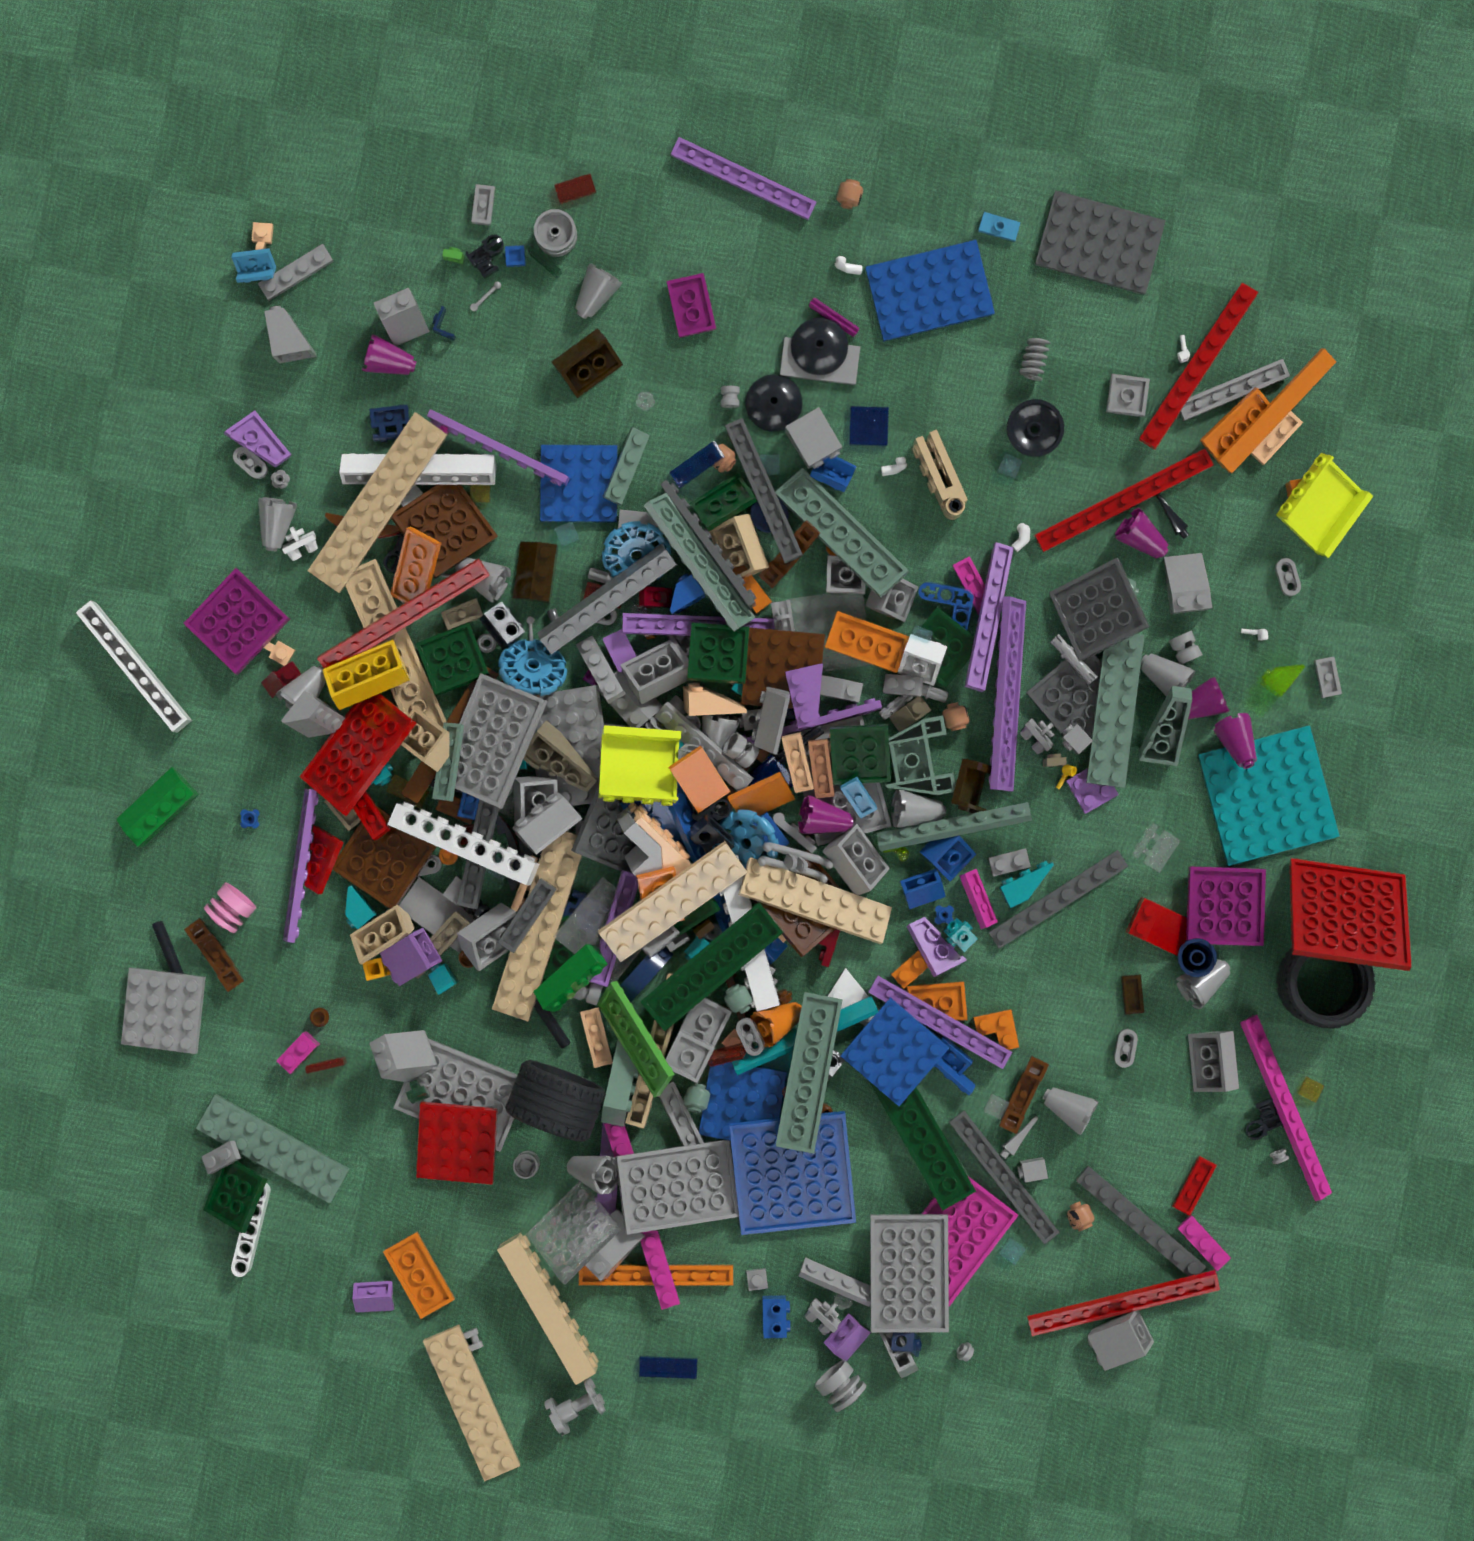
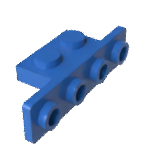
(953, 1065)

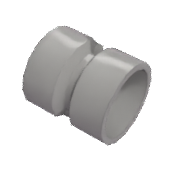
(1185, 640)
(740, 750)
(590, 993)
(526, 1164)

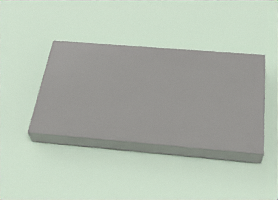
(844, 374)
(431, 908)

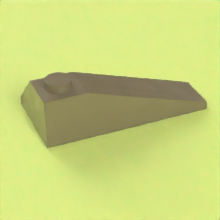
(557, 756)

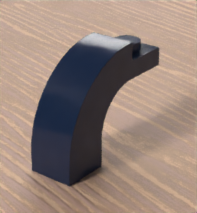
(644, 973)

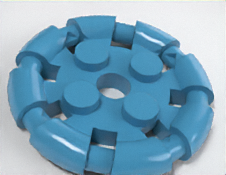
(629, 545)
(529, 676)
(751, 832)

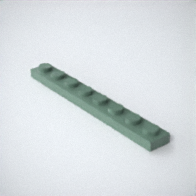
(954, 826)

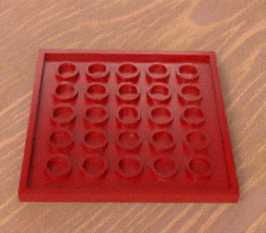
(1349, 914)

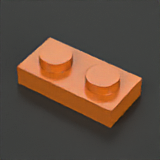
(910, 969)

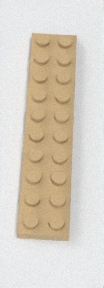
(377, 502)
(373, 601)
(528, 964)

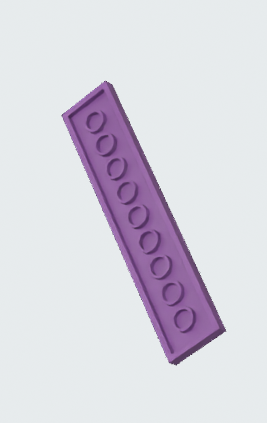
(1008, 694)

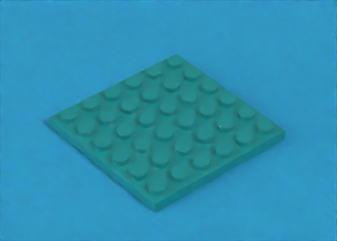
(1272, 804)

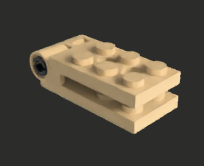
(947, 497)

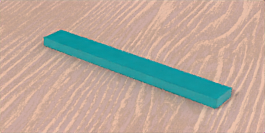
(848, 1016)

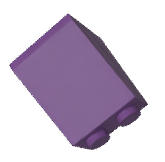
(410, 957)

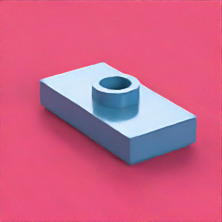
(999, 227)

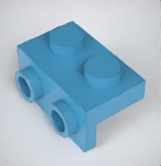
(254, 265)

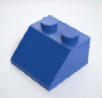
(686, 594)
(948, 855)

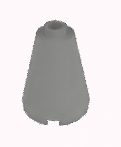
(595, 291)
(274, 521)
(495, 584)
(1165, 672)
(310, 681)
(719, 727)
(915, 809)
(1201, 989)
(1071, 1107)
(595, 1172)

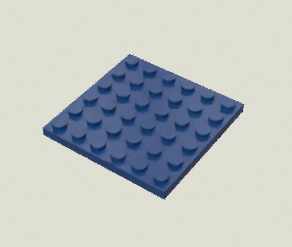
(792, 1187)

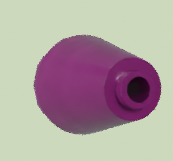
(387, 358)
(1142, 535)
(1207, 700)
(1238, 739)
(822, 817)

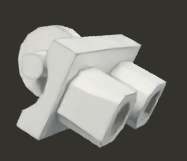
(308, 540)

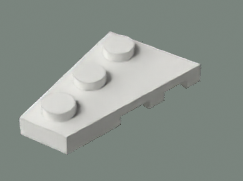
(848, 990)

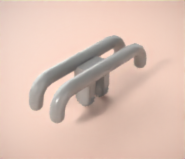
(795, 861)

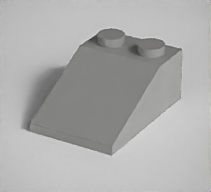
(1187, 583)
(614, 1251)

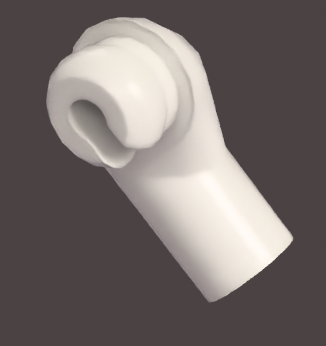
(846, 267)
(894, 469)
(1024, 537)

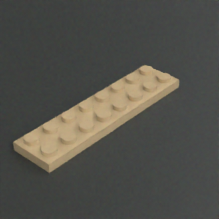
(672, 901)
(815, 901)
(471, 1402)

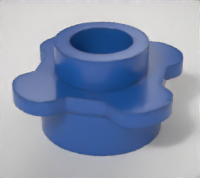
(244, 818)
(947, 910)

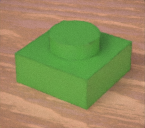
(453, 255)

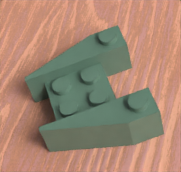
(913, 759)

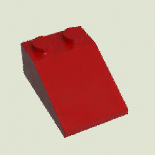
(1158, 926)

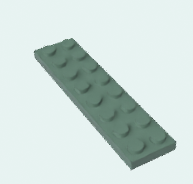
(842, 533)
(699, 561)
(1115, 712)
(809, 1072)
(273, 1148)

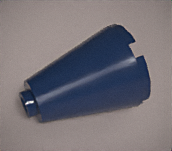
(1203, 957)

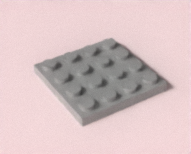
(163, 1010)

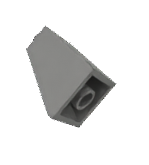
(401, 317)
(285, 337)
(813, 438)
(403, 1055)
(1120, 1340)

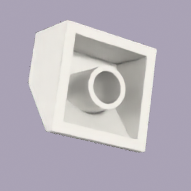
(922, 659)

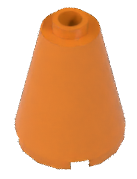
(776, 1021)

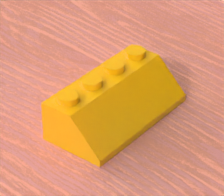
(365, 675)

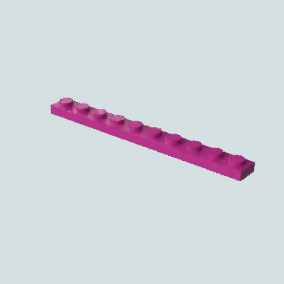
(1286, 1107)
(651, 1241)

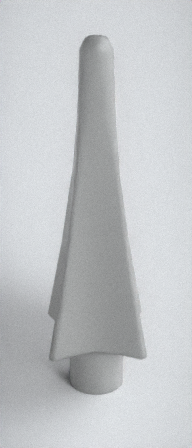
(1013, 1144)

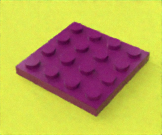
(236, 621)
(1226, 905)

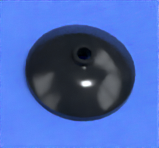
(817, 359)
(773, 416)
(1044, 418)

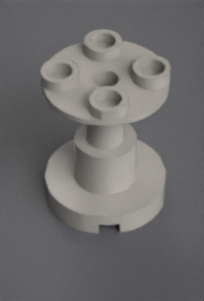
(569, 1410)

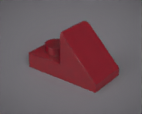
(655, 597)
(280, 678)
(830, 943)

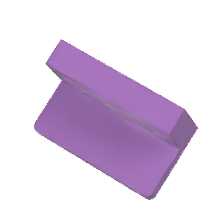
(619, 648)
(373, 1296)
(847, 1337)

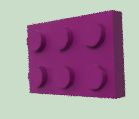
(691, 305)

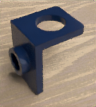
(437, 321)
(913, 1343)

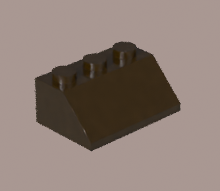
(587, 363)
(535, 571)

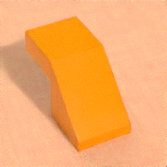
(375, 969)

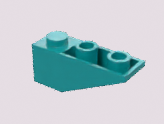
(1022, 888)

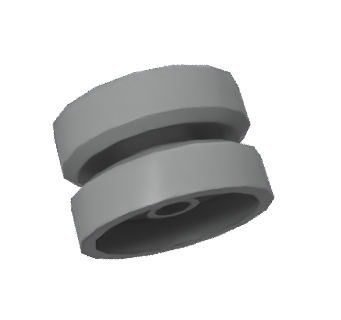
(554, 221)

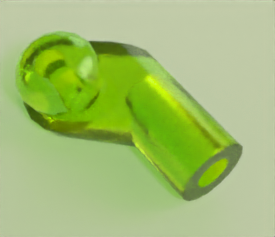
(902, 853)

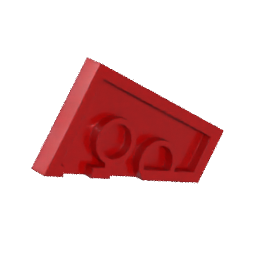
(323, 858)

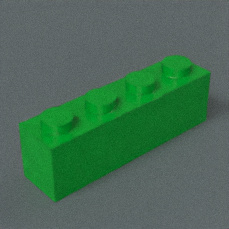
(570, 978)

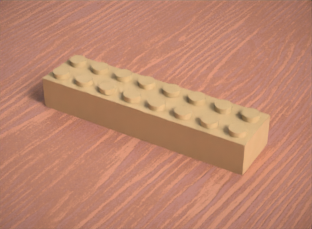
(548, 1308)

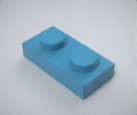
(858, 797)

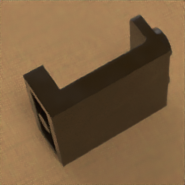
(970, 785)

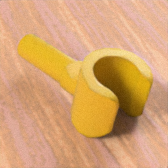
(1067, 770)

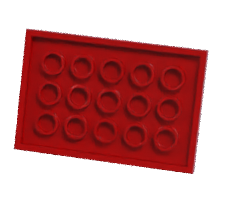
(357, 751)

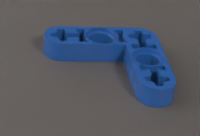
(959, 606)

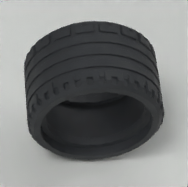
(1354, 1007)
(555, 1101)

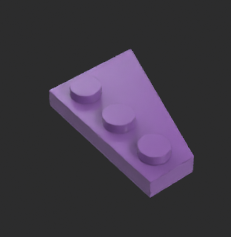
(259, 439)
(805, 693)
(934, 949)

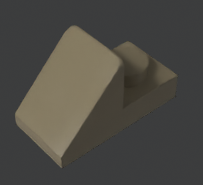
(909, 713)

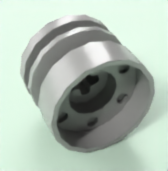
(843, 1389)

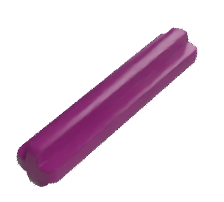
(830, 314)

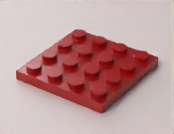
(456, 1143)

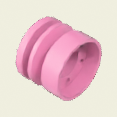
(229, 908)

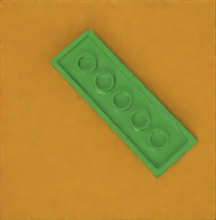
(635, 1039)

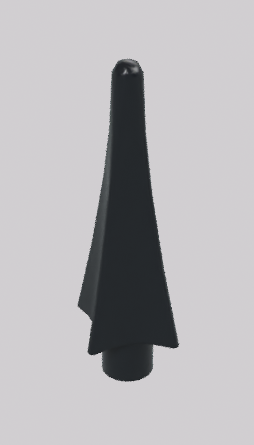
(1177, 523)

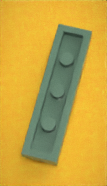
(626, 466)
(446, 776)

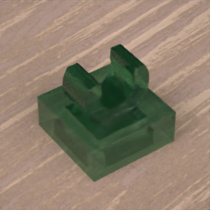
(417, 1092)

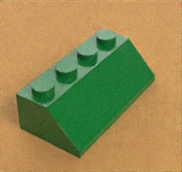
(156, 807)

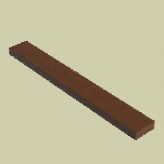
(425, 774)

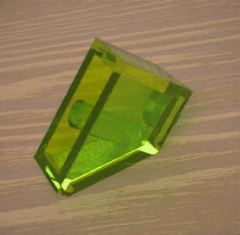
(1280, 678)

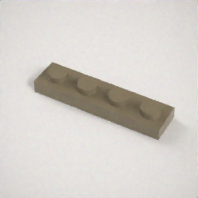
(447, 933)

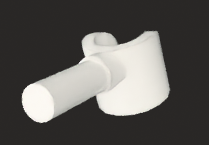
(1184, 355)
(1262, 633)

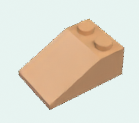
(704, 701)

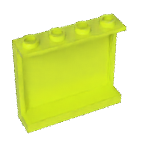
(1323, 506)
(637, 764)

